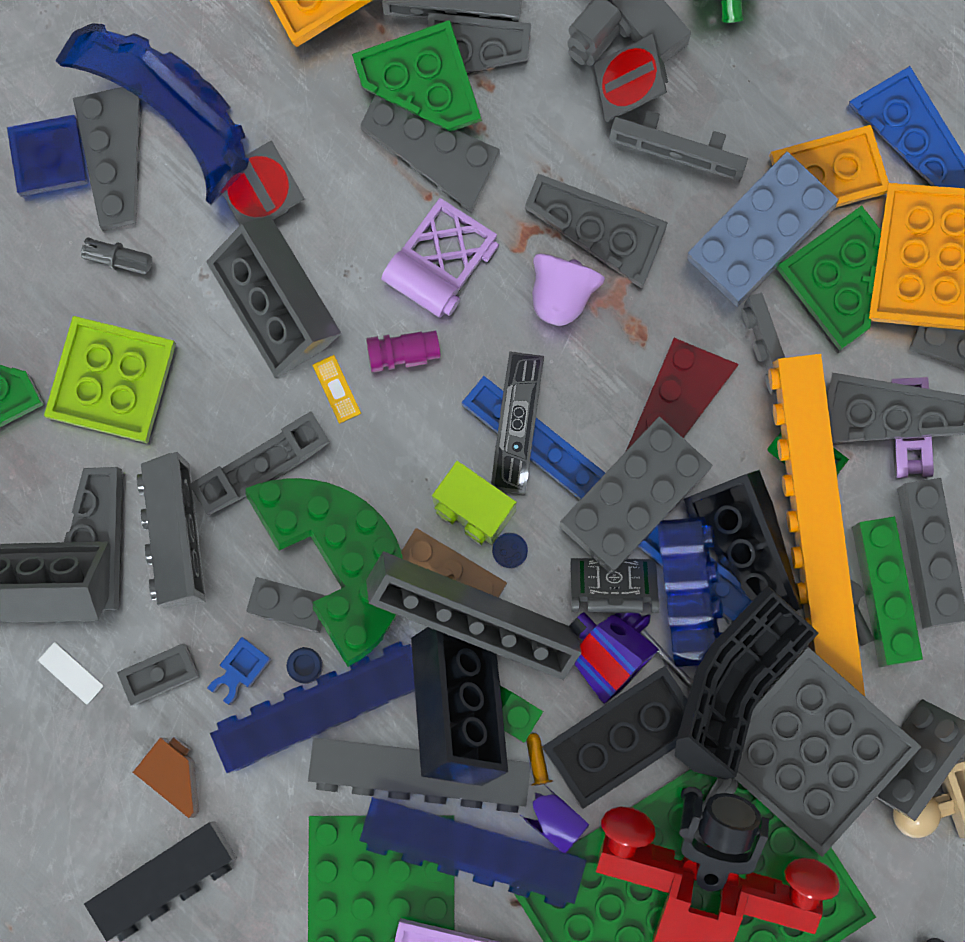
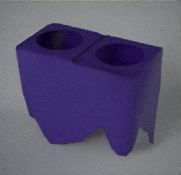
(557, 821)

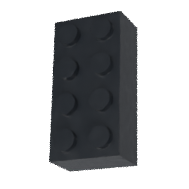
(458, 709)
(619, 738)

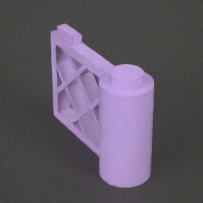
(428, 283)

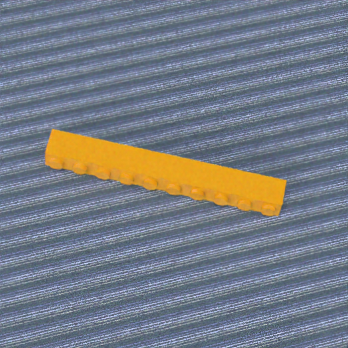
(816, 512)

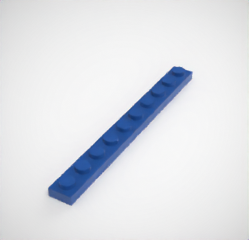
(580, 475)

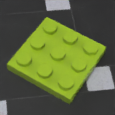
(110, 379)

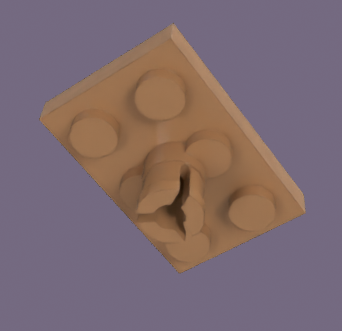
(437, 557)

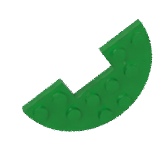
(349, 539)

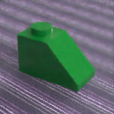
(518, 715)

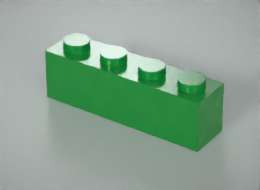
(887, 592)

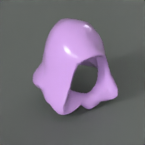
(562, 288)

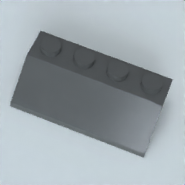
(272, 295)
(172, 531)
(54, 581)

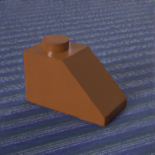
(171, 774)

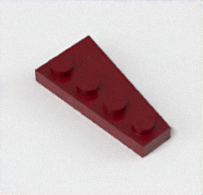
(684, 388)

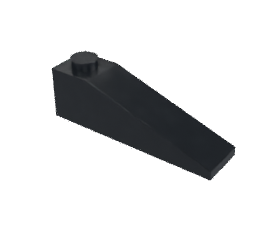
(747, 535)

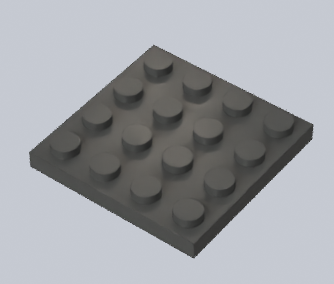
(819, 751)

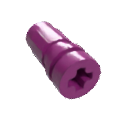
(406, 349)

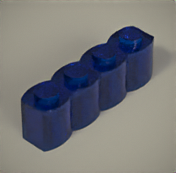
(689, 587)

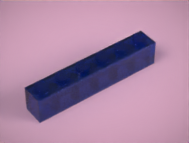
(316, 709)
(472, 850)

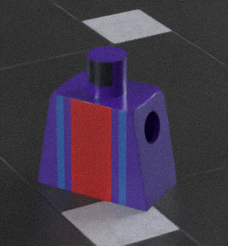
(610, 654)

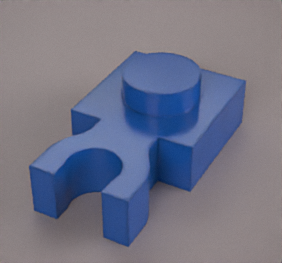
(242, 666)

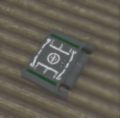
(615, 593)

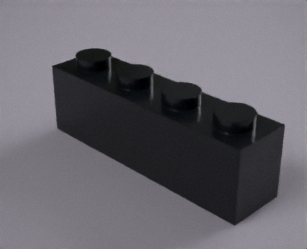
(160, 881)

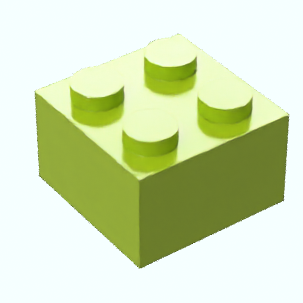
(473, 503)

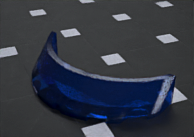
(173, 91)

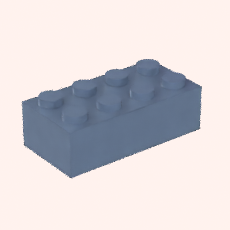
(762, 229)

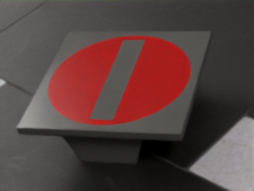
(631, 77)
(263, 188)

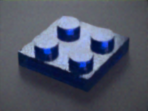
(47, 155)

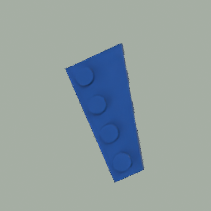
(913, 128)

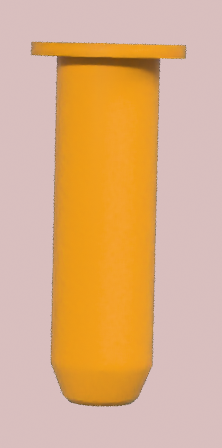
(537, 760)

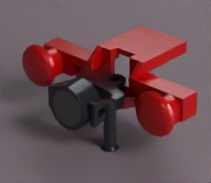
(729, 830)

